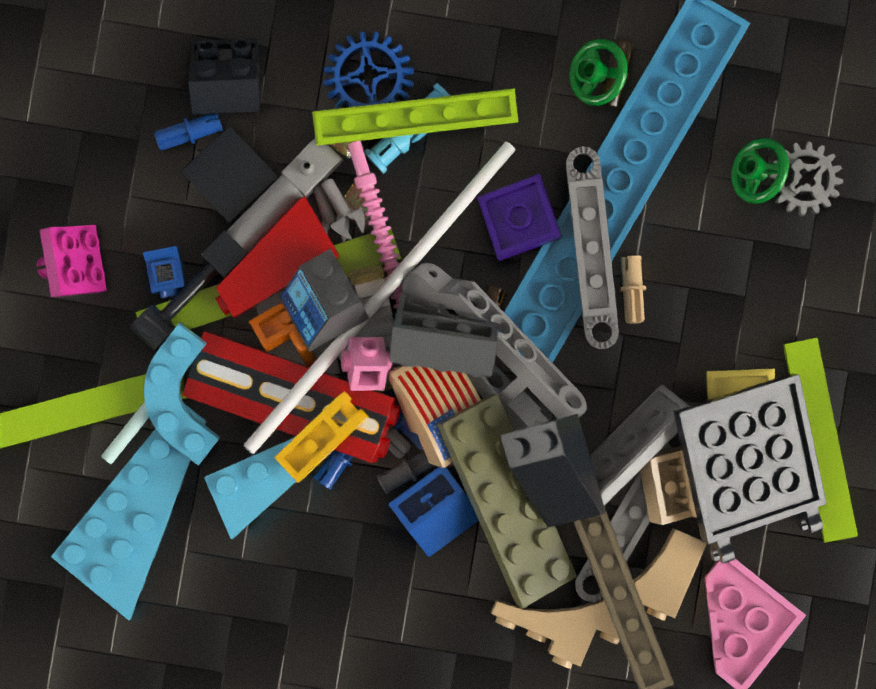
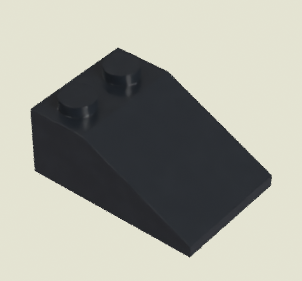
(555, 470)

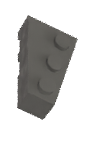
(442, 340)

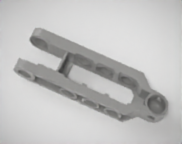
(532, 371)

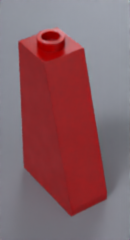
(274, 260)

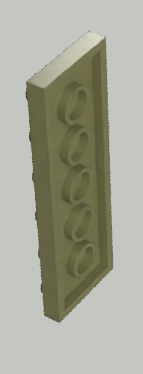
(523, 545)

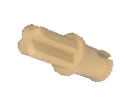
(632, 289)

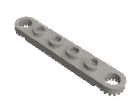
(592, 247)
(628, 525)

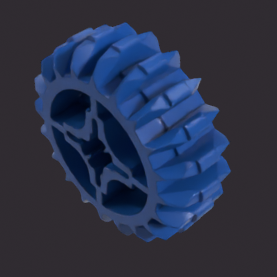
(384, 74)

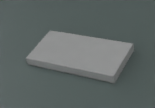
(635, 441)

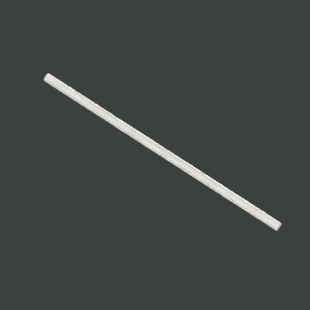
(380, 297)

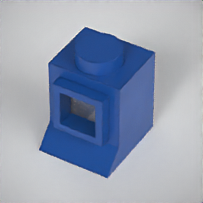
(165, 271)

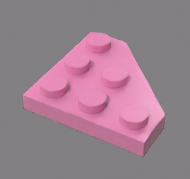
(745, 622)

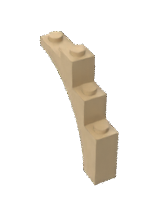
(572, 629)

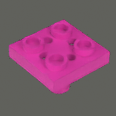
(72, 260)

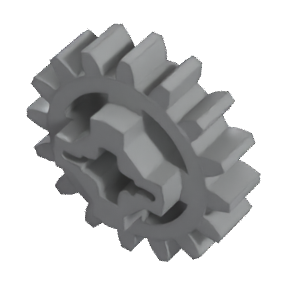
(815, 191)

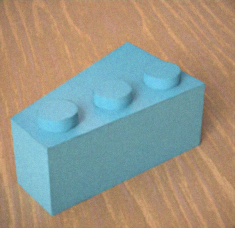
(248, 488)

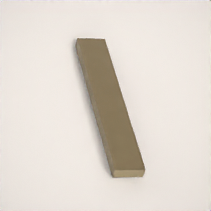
(623, 603)

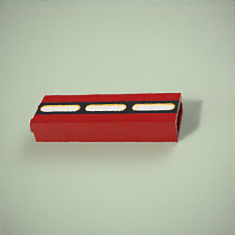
(256, 381)

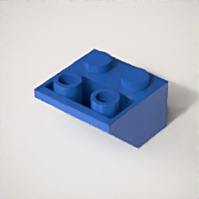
(435, 510)

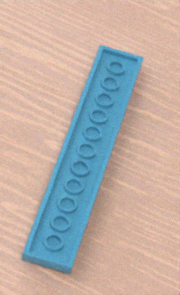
(631, 162)

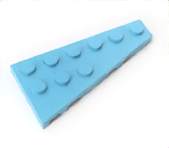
(124, 527)

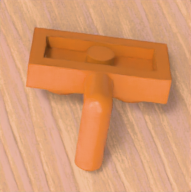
(276, 328)

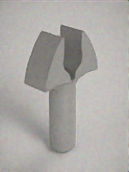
(326, 210)
(342, 210)

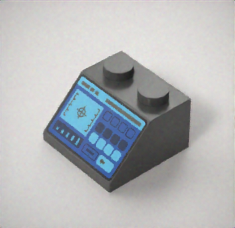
(322, 301)

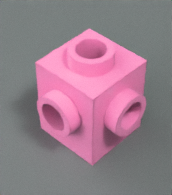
(366, 363)

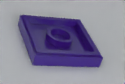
(519, 217)

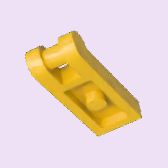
(320, 438)

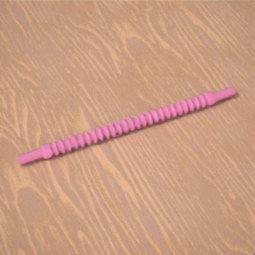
(366, 182)

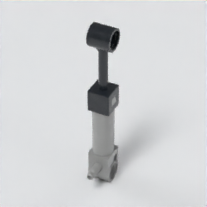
(231, 247)

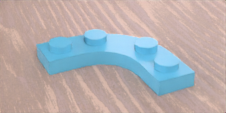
(164, 397)

